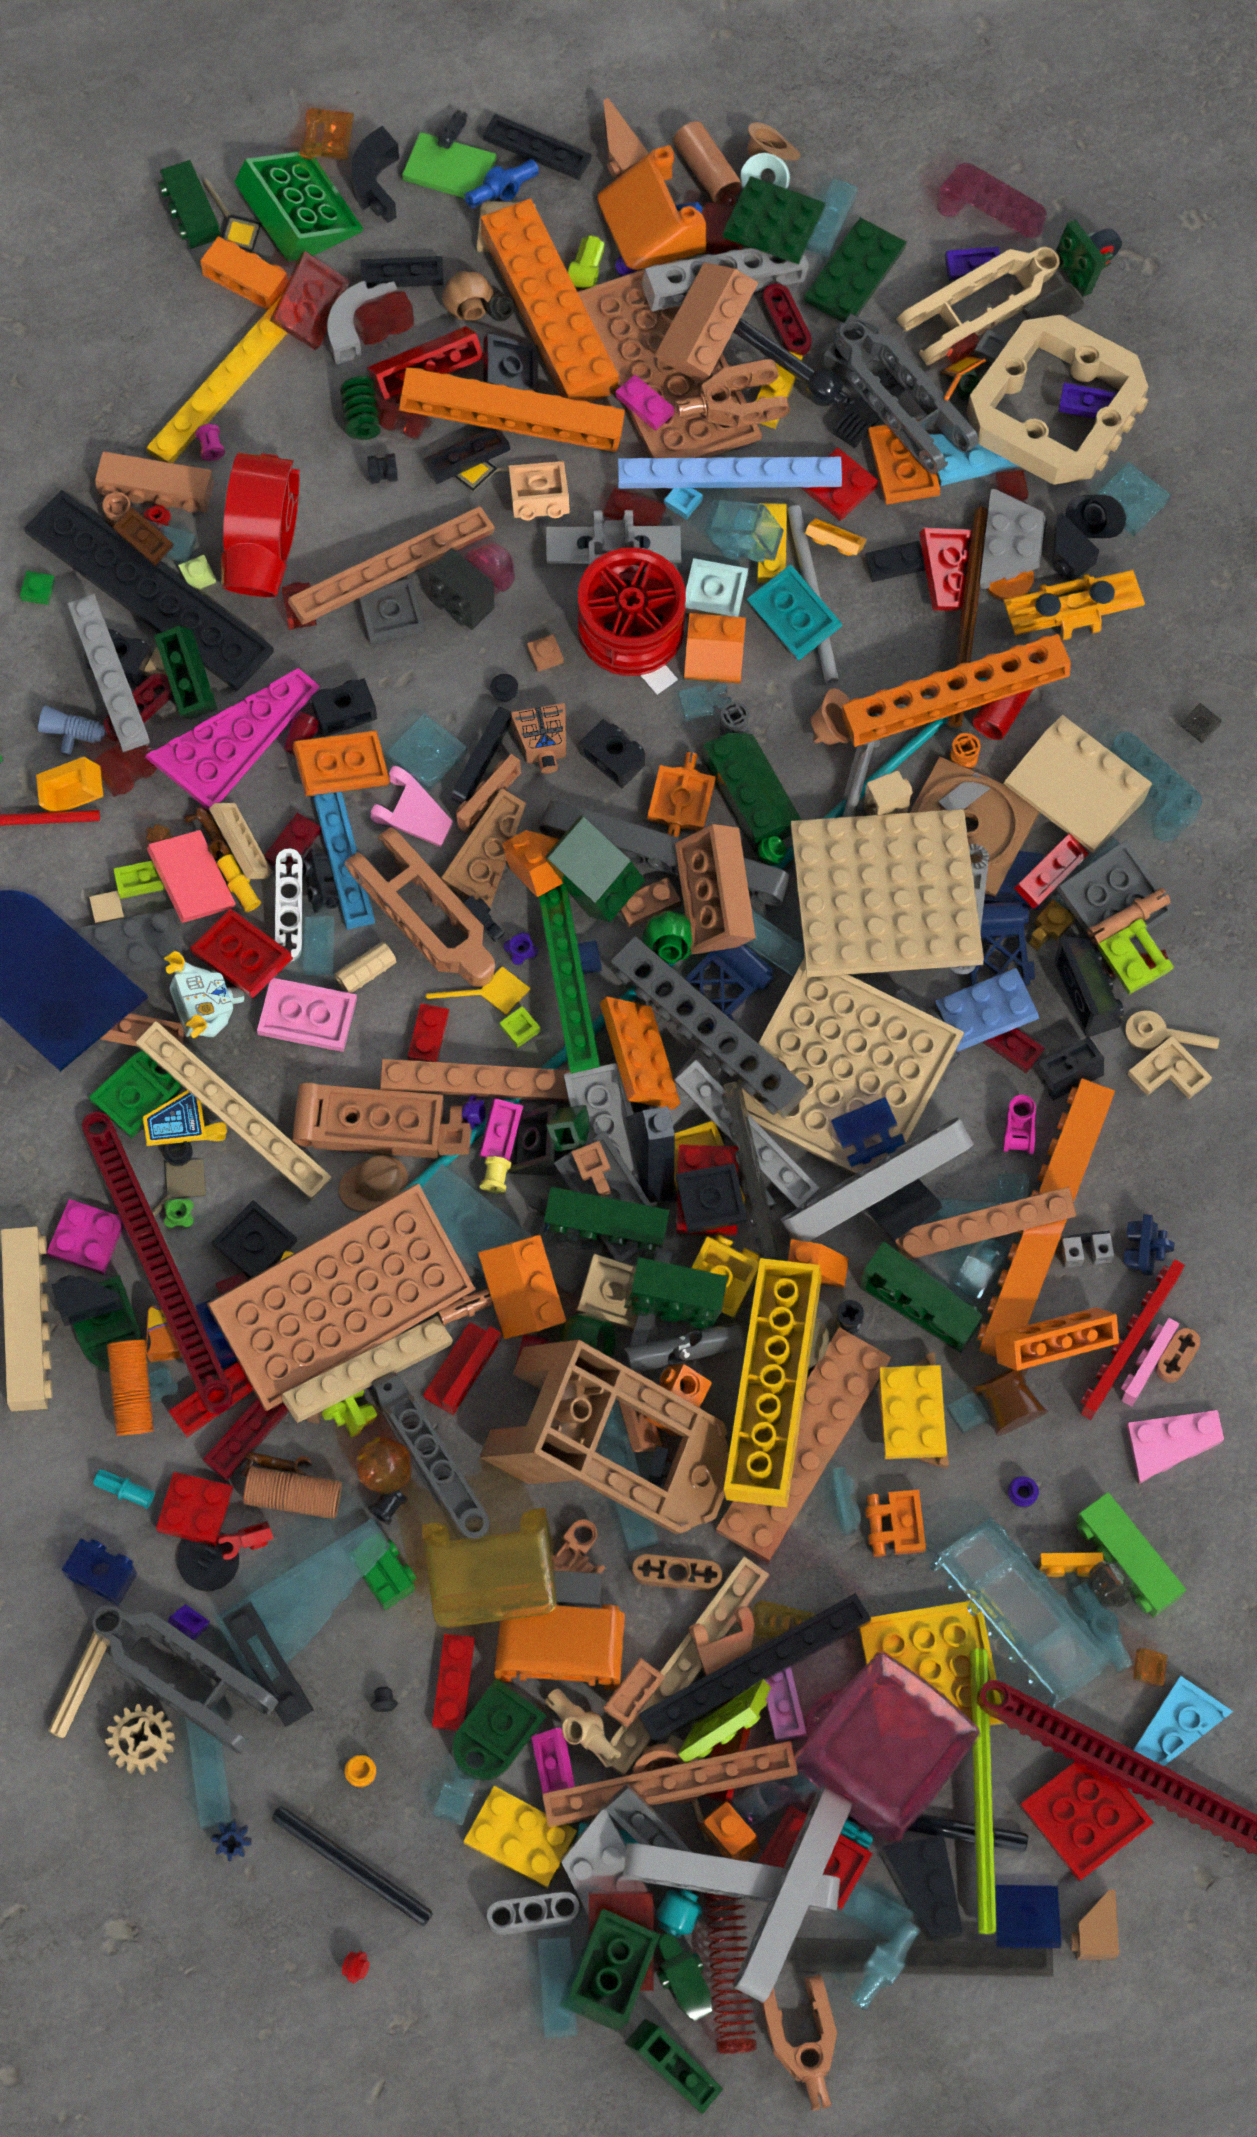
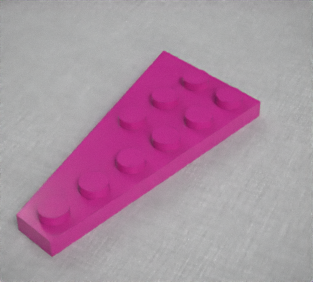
(224, 747)

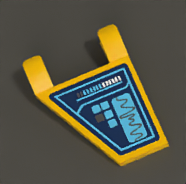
(180, 1122)

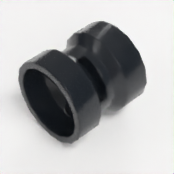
(376, 471)

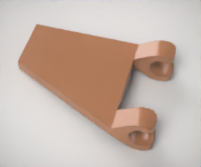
(726, 1649)

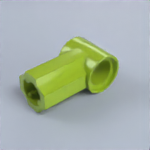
(585, 269)

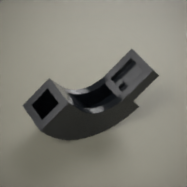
(369, 160)

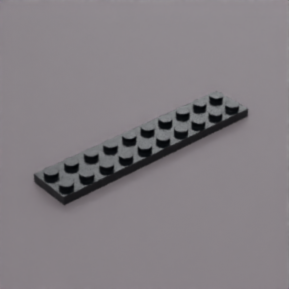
(147, 590)

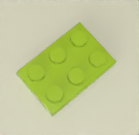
(725, 1721)

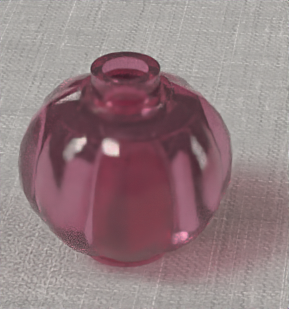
(494, 563)

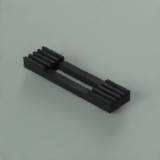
(851, 427)
(245, 1624)

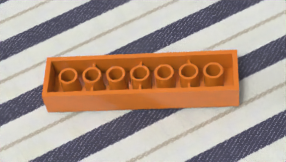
(549, 303)

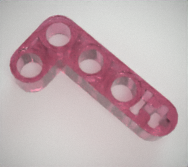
(1026, 217)

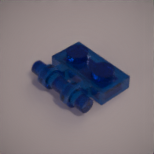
(863, 1124)

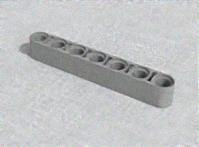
(877, 1181)
(717, 1875)
(792, 1894)

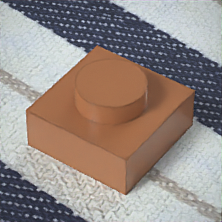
(545, 653)

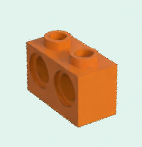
(694, 1388)

